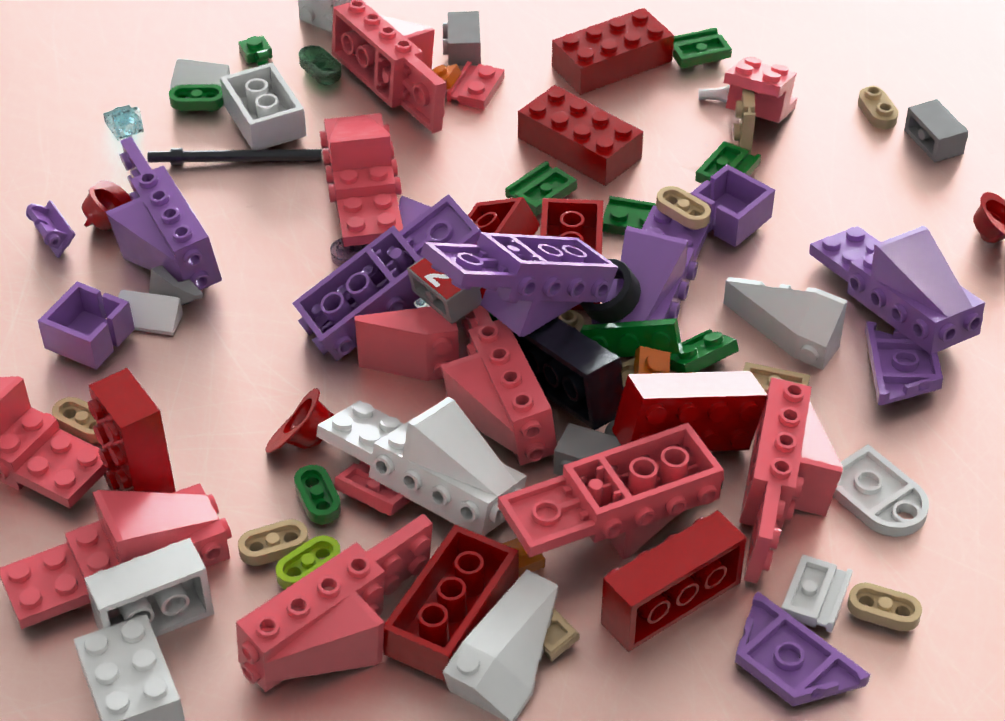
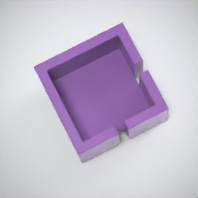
(736, 204)
(79, 326)

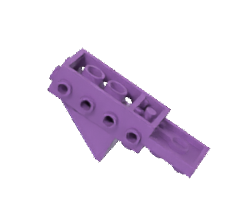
(160, 225)
(663, 262)
(525, 275)
(378, 277)
(904, 284)

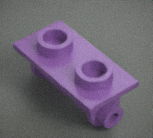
(51, 225)

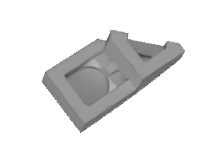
(165, 284)

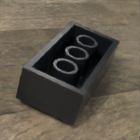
(575, 372)

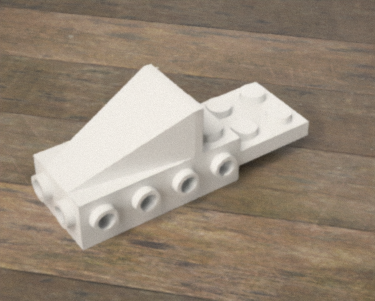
(430, 460)

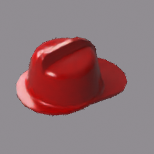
(102, 198)
(990, 218)
(302, 425)

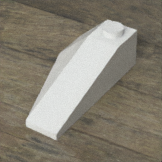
(798, 321)
(502, 653)

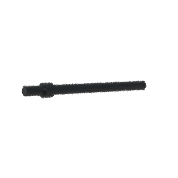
(178, 156)

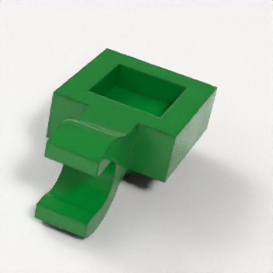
(255, 50)

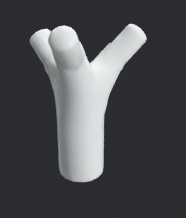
(714, 94)

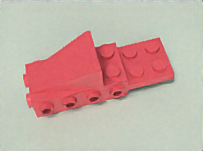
(391, 60)
(361, 176)
(500, 389)
(40, 453)
(787, 471)
(617, 494)
(127, 528)
(332, 613)

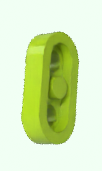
(305, 559)

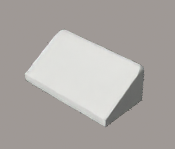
(198, 72)
(153, 311)

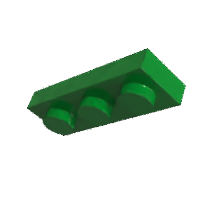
(626, 337)

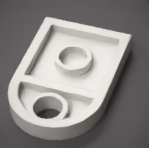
(878, 492)

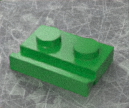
(700, 47)
(727, 154)
(540, 184)
(623, 213)
(702, 352)

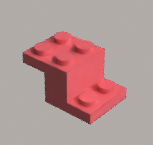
(771, 86)

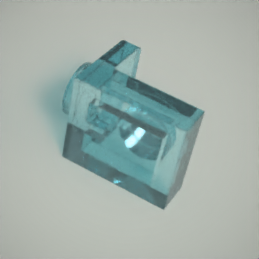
(124, 121)

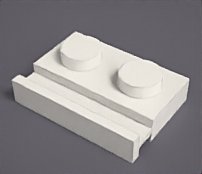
(817, 592)

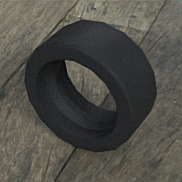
(620, 305)

